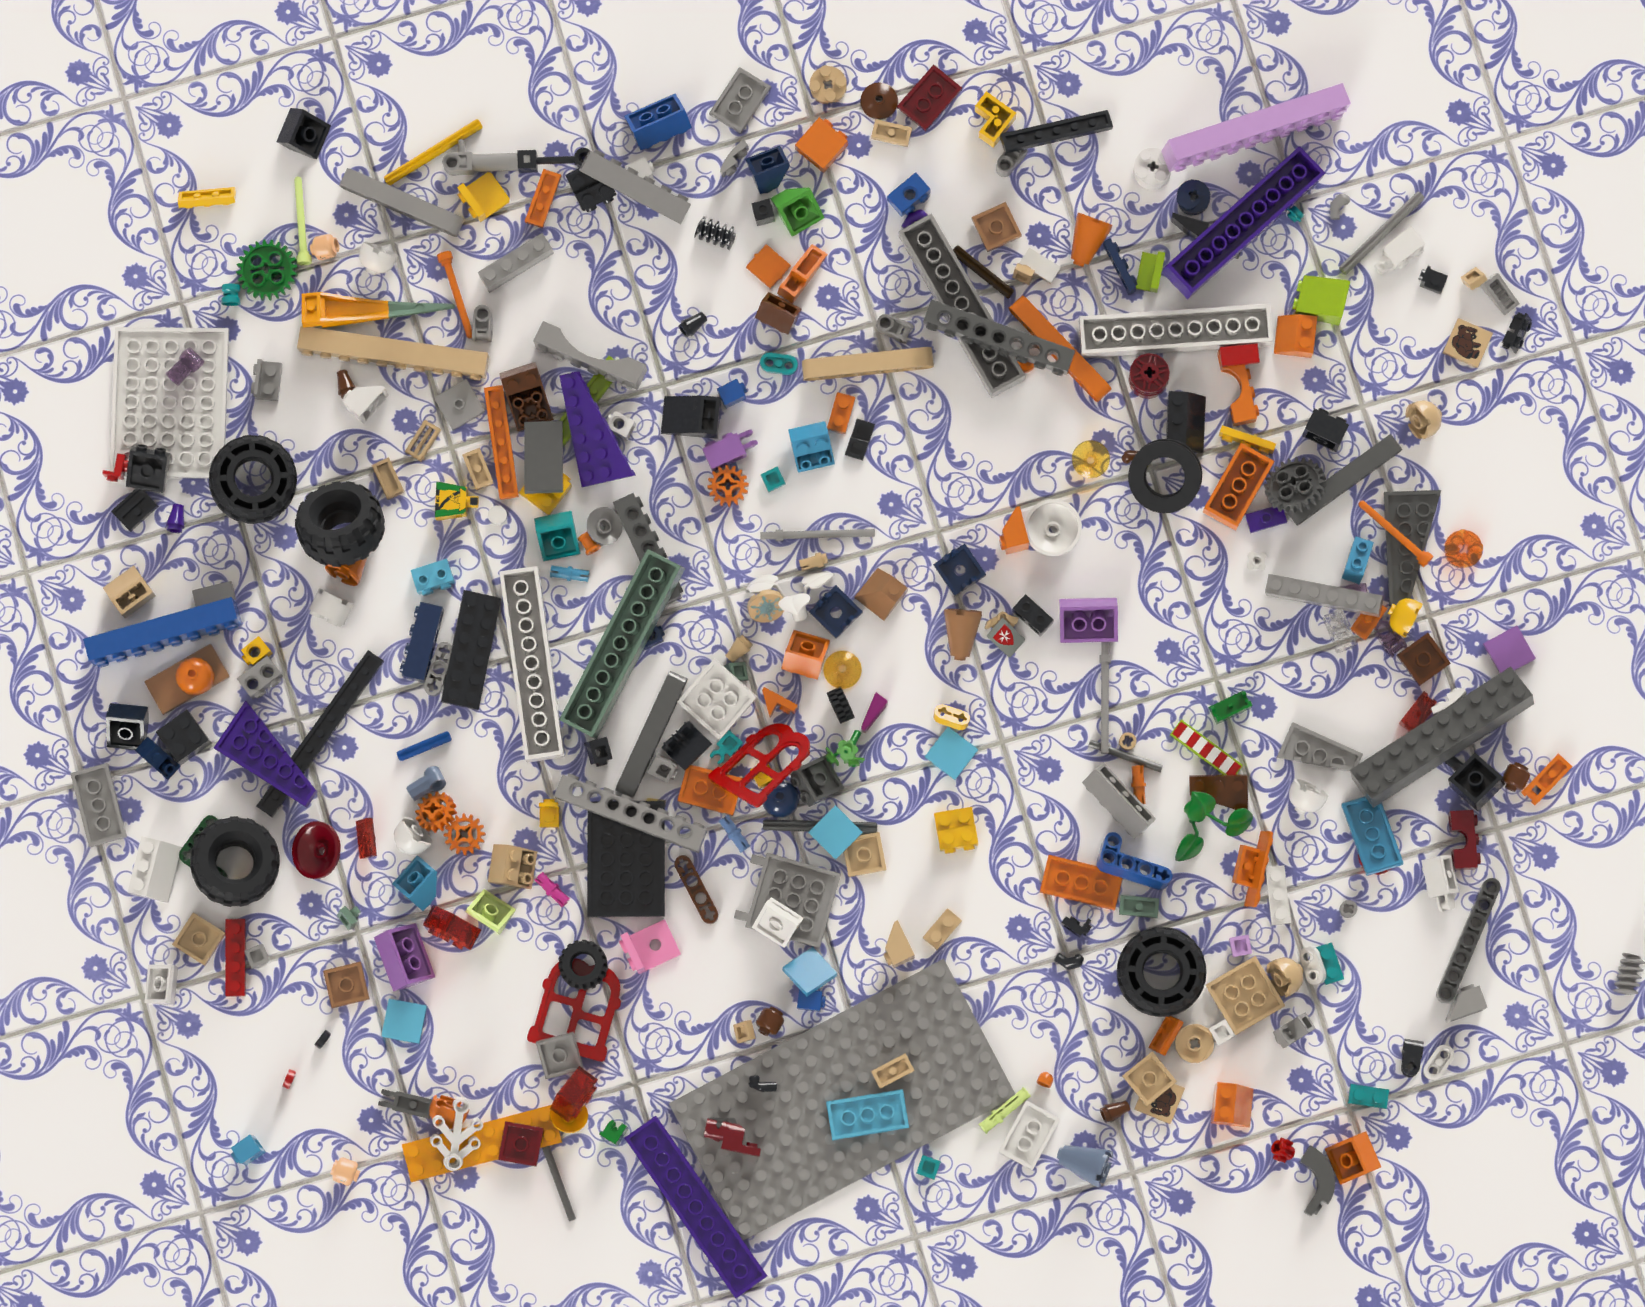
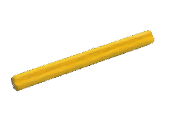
(432, 152)

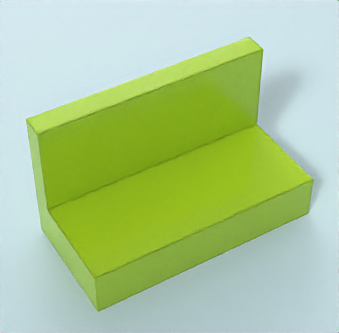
(1150, 271)

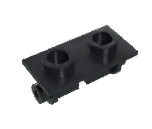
(1514, 340)

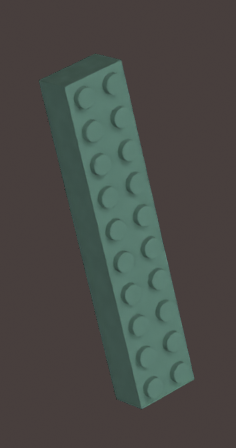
(622, 644)

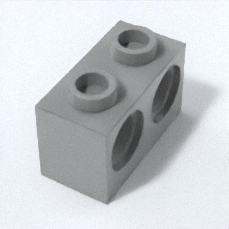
(257, 673)

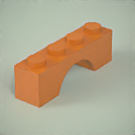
(1243, 409)

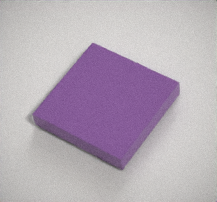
(1509, 650)

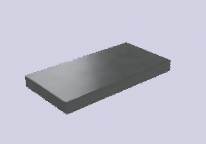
(543, 457)

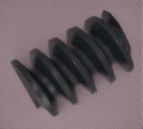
(716, 233)

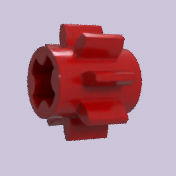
(1283, 1150)

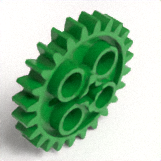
(267, 286)

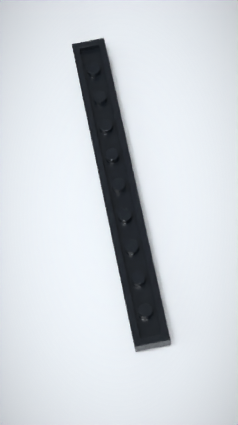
(326, 725)

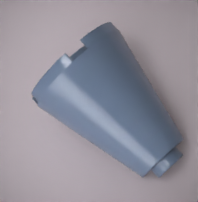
(1086, 1162)

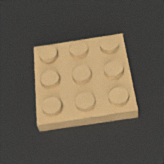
(1245, 995)

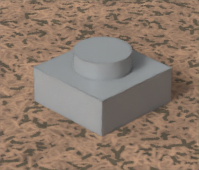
(257, 956)

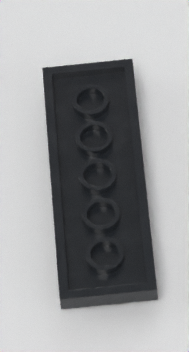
(470, 650)

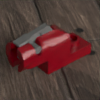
(731, 1136)

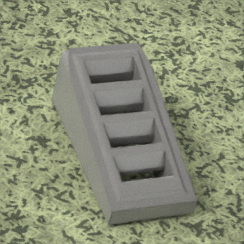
(1505, 290)

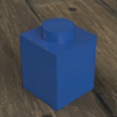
(732, 393)
(813, 1002)

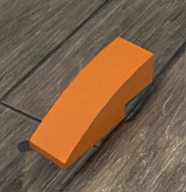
(801, 273)

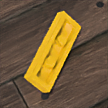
(206, 197)
(1229, 435)

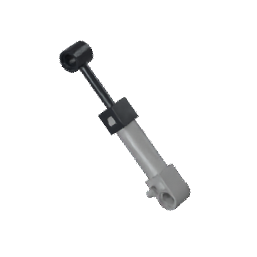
(522, 161)

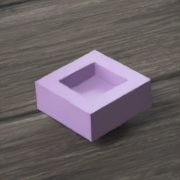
(1240, 946)

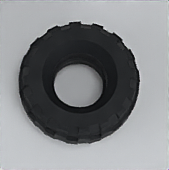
(242, 506)
(334, 506)
(243, 834)
(1155, 1001)

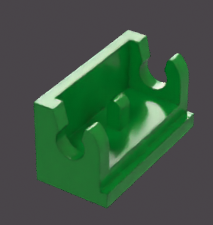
(1230, 707)
(613, 1133)

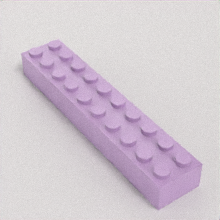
(1256, 128)

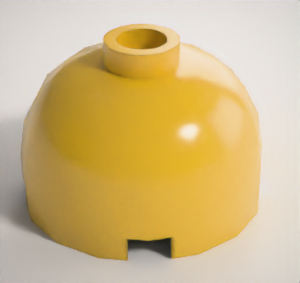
(1403, 615)

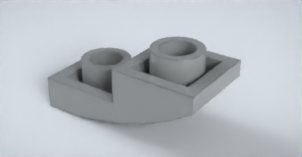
(730, 164)
(213, 593)

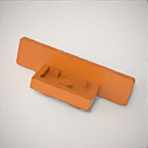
(1251, 867)

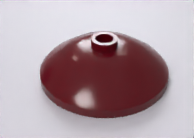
(316, 850)

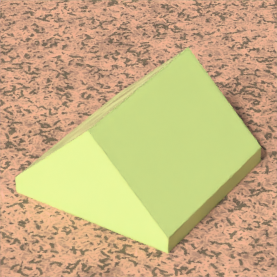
(491, 911)

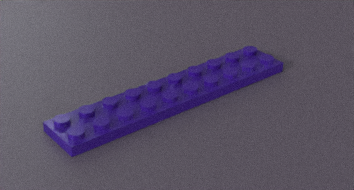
(695, 1207)

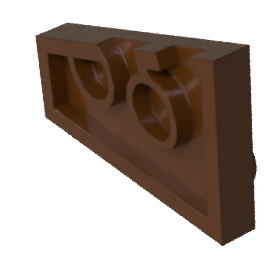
(1226, 789)

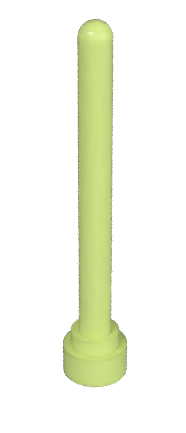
(303, 257)

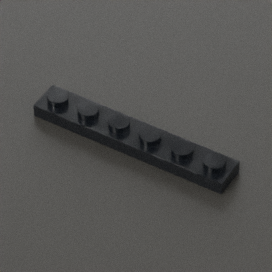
(1056, 131)

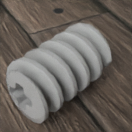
(1629, 975)

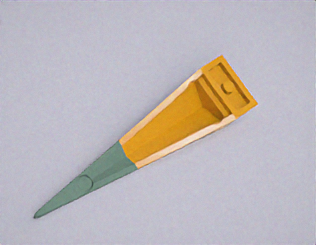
(338, 310)

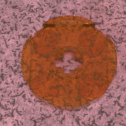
(1463, 538)

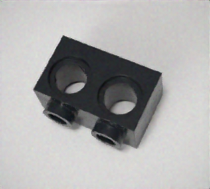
(1032, 615)

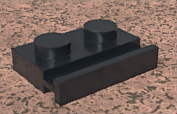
(134, 509)

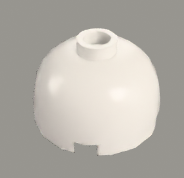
(376, 259)
(1306, 796)
(410, 838)

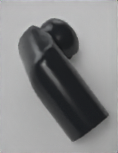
(1069, 963)
(762, 1086)

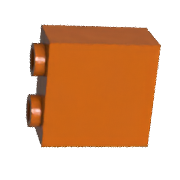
(822, 144)

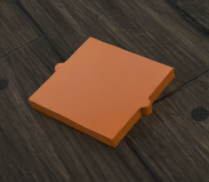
(768, 266)

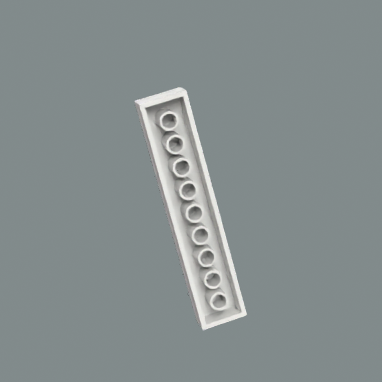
(1174, 330)
(532, 664)

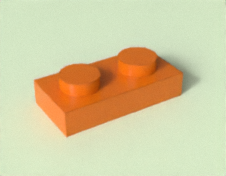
(841, 413)
(1365, 624)

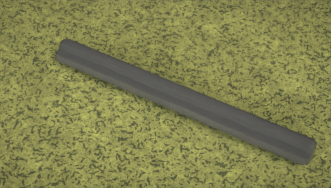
(806, 825)

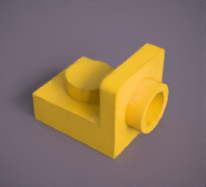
(549, 813)

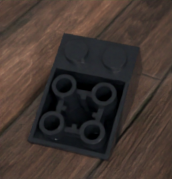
(691, 416)

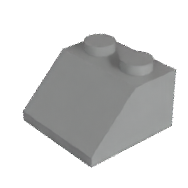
(1466, 1003)

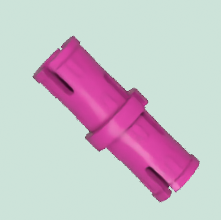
(552, 889)

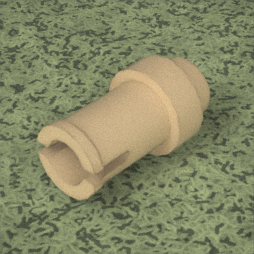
(814, 561)

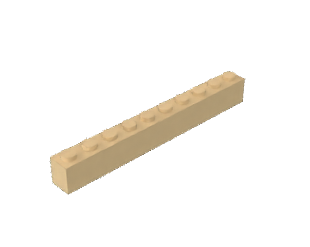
(393, 352)

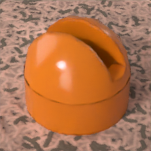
(1045, 1080)

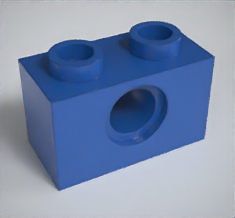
(914, 185)

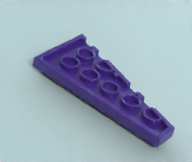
(593, 441)
(258, 751)

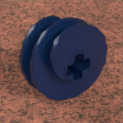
(1201, 202)

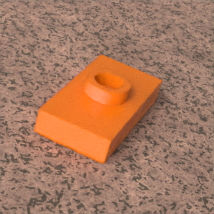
(1166, 1035)

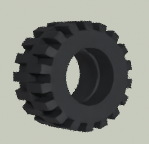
(576, 949)

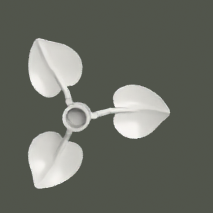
(792, 604)

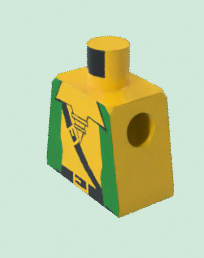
(453, 501)

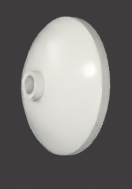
(1053, 514)

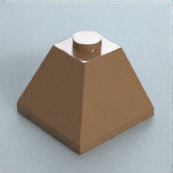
(881, 593)

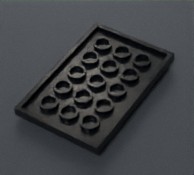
(624, 867)

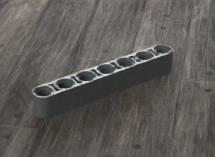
(1351, 475)
(651, 734)
(1461, 947)

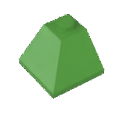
(797, 209)

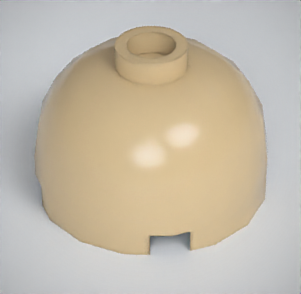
(1424, 419)
(1286, 975)

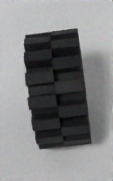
(840, 705)

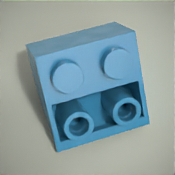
(811, 446)

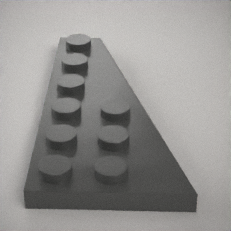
(1412, 516)

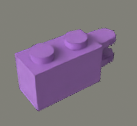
(727, 450)

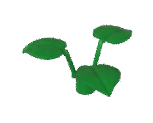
(1196, 810)

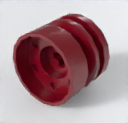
(1138, 378)

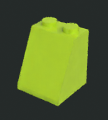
(1322, 298)

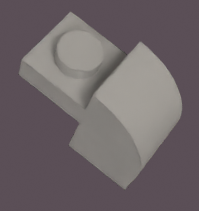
(1293, 1030)

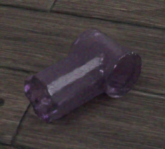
(188, 363)

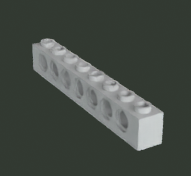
(569, 782)

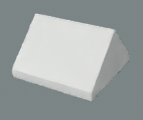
(161, 984)

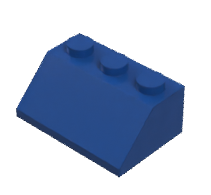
(658, 122)

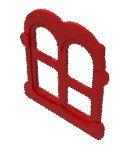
(786, 739)
(580, 968)

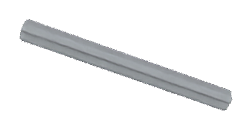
(1381, 233)

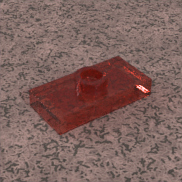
(366, 838)

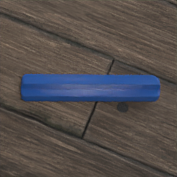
(424, 746)

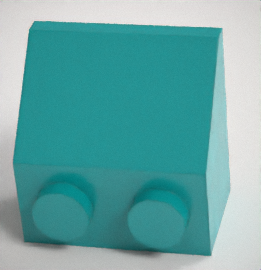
(557, 536)

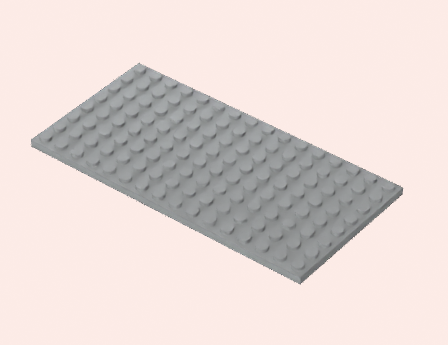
(798, 1161)

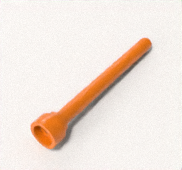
(445, 259)
(1422, 556)

